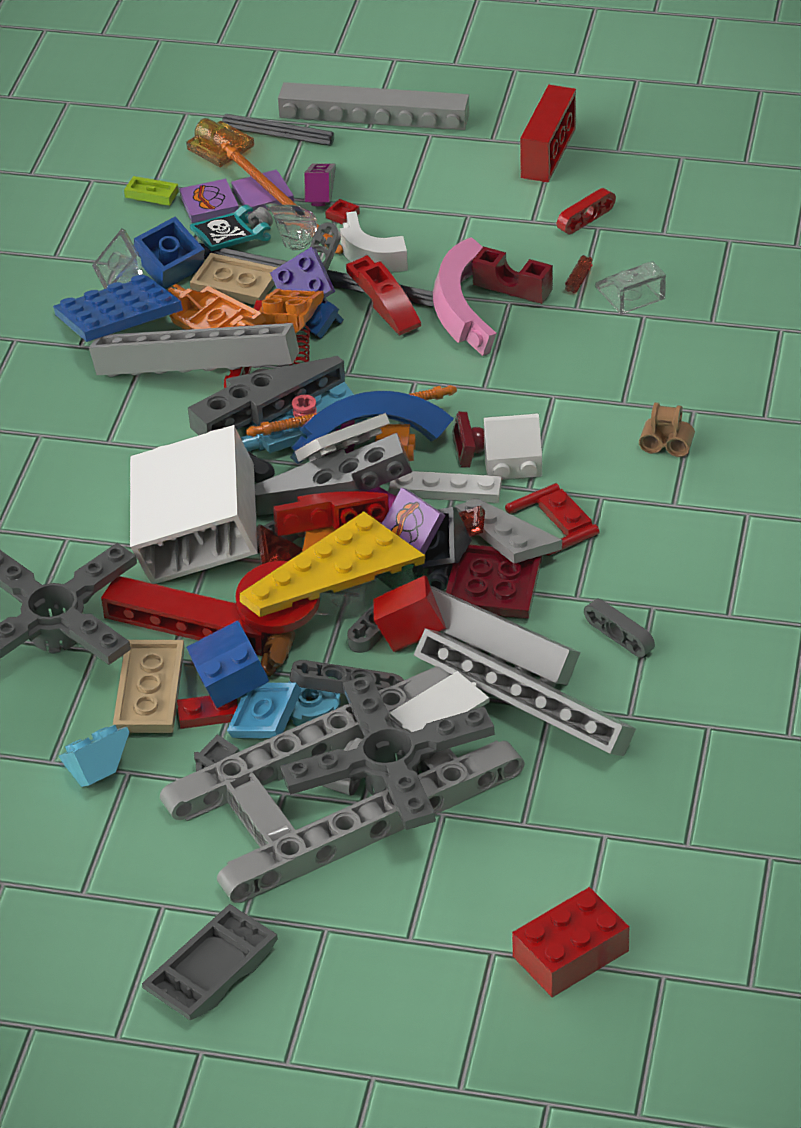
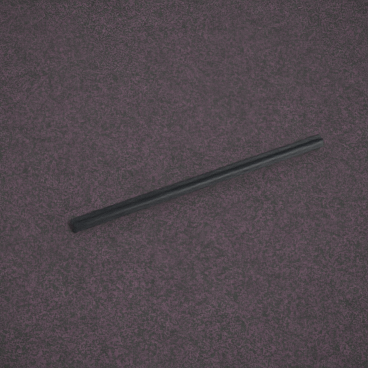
(337, 278)

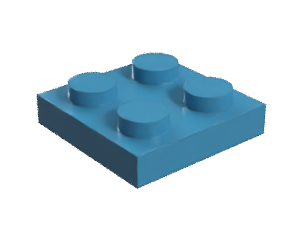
(264, 711)

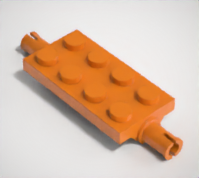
(211, 310)

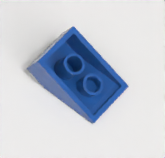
(227, 664)

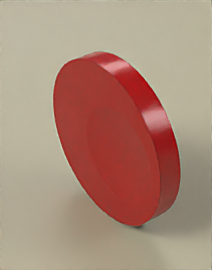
(279, 621)

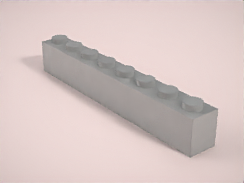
(374, 106)
(195, 349)
(526, 692)

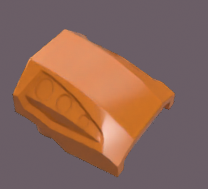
(290, 307)

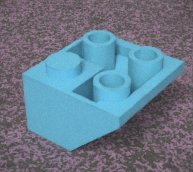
(95, 758)

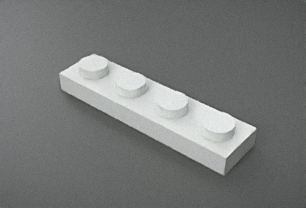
(449, 486)

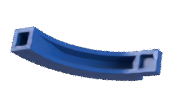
(398, 406)

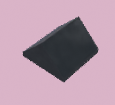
(449, 541)

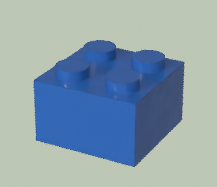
(169, 252)

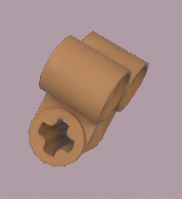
(667, 430)

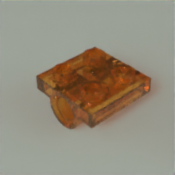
(211, 135)

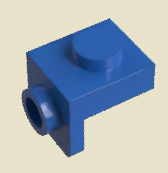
(323, 318)

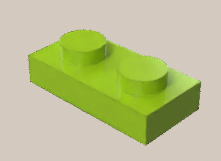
(151, 190)

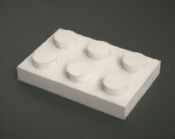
(342, 438)

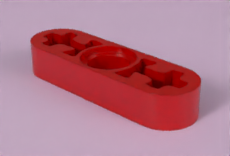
(575, 217)

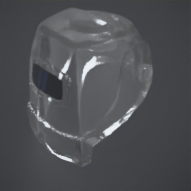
(294, 225)

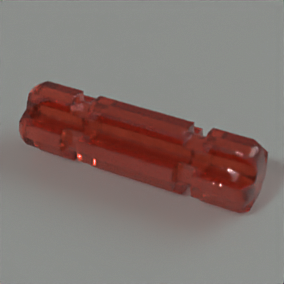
(578, 274)

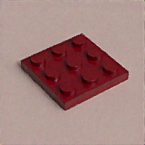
(494, 582)

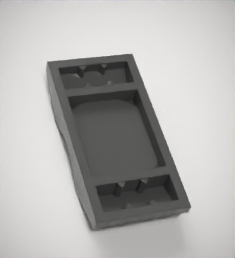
(211, 963)

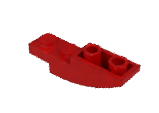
(385, 293)
(328, 510)

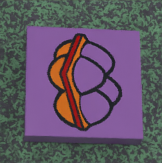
(208, 200)
(413, 520)

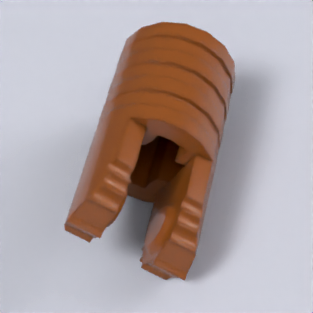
(276, 651)

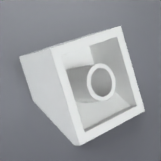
(513, 446)

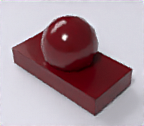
(467, 439)

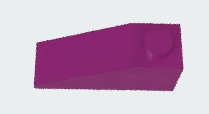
(319, 183)

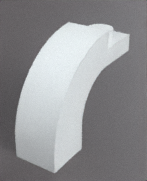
(357, 244)

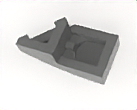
(214, 752)

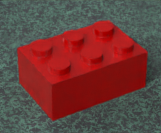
(570, 941)

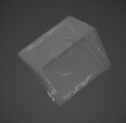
(118, 261)

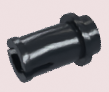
(440, 577)

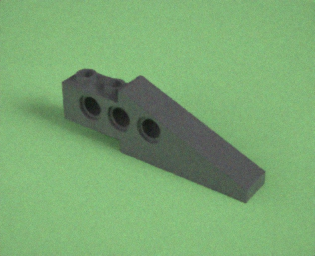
(264, 394)
(336, 472)

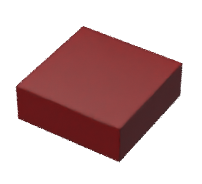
(338, 211)

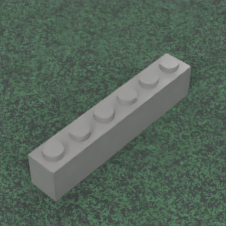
(506, 640)

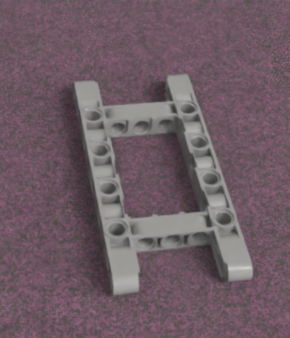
(292, 852)

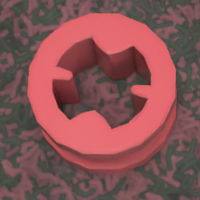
(303, 405)

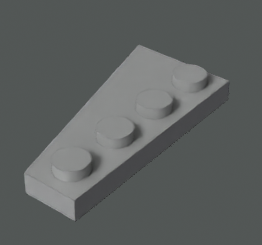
(511, 535)

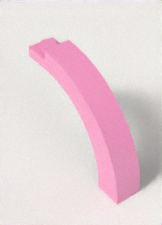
(450, 303)

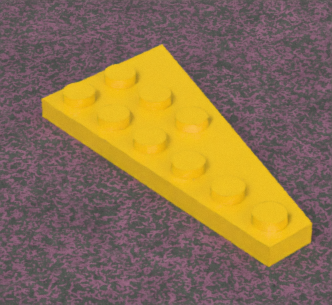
(334, 563)

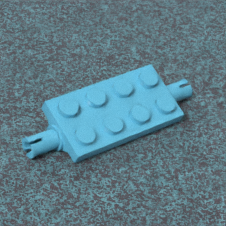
(287, 438)

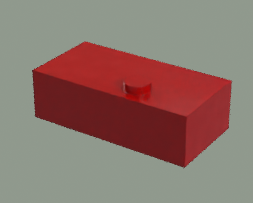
(548, 133)

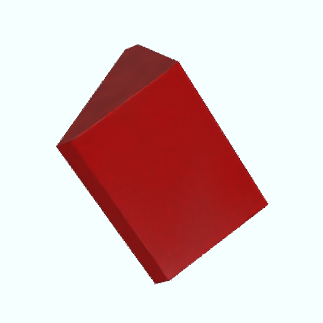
(406, 613)

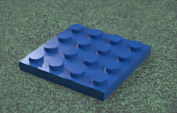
(117, 307)

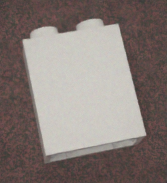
(192, 505)

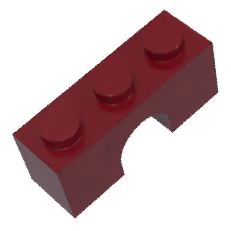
(494, 273)

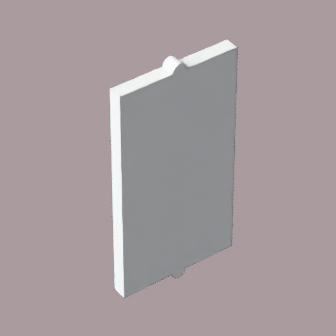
(440, 701)

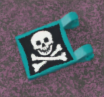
(229, 230)

